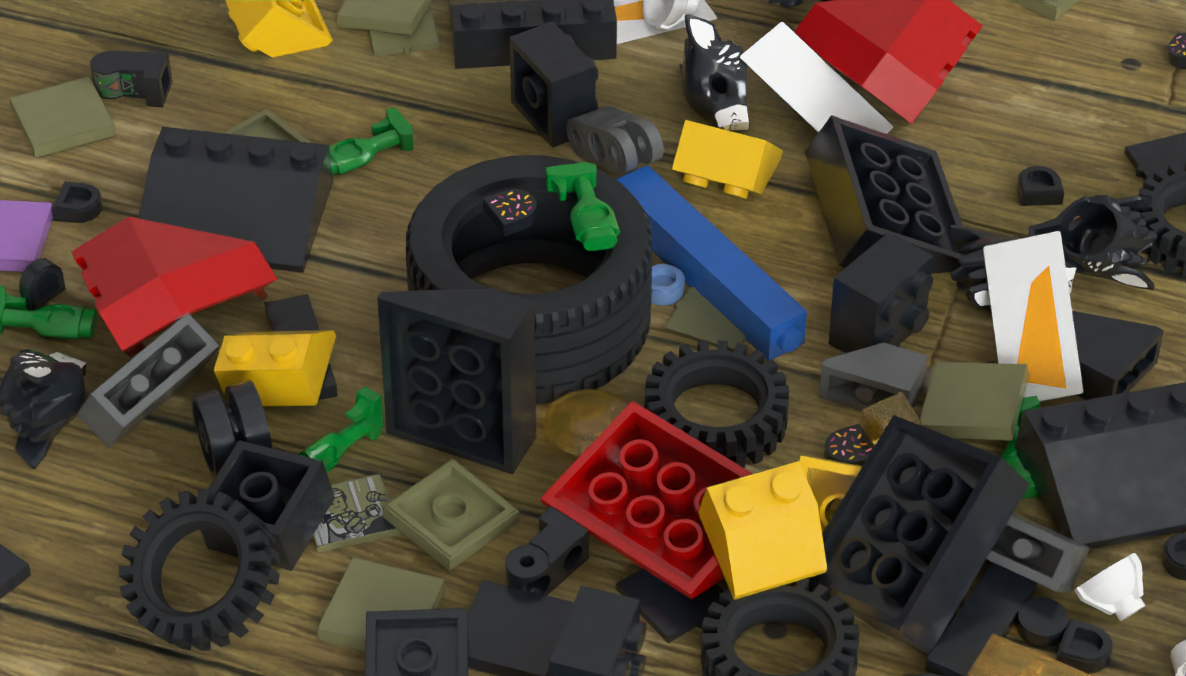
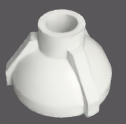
(667, 13)
(1116, 588)

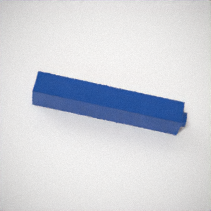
(718, 267)

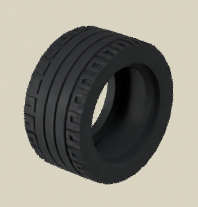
(580, 331)

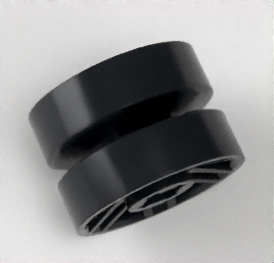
(223, 425)

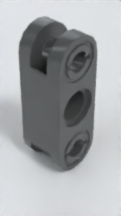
(614, 139)

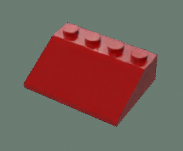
(643, 496)

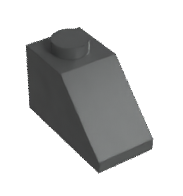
(873, 375)

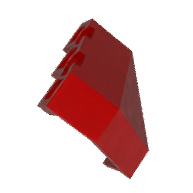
(891, 46)
(160, 272)

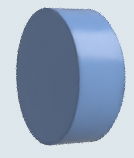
(667, 284)

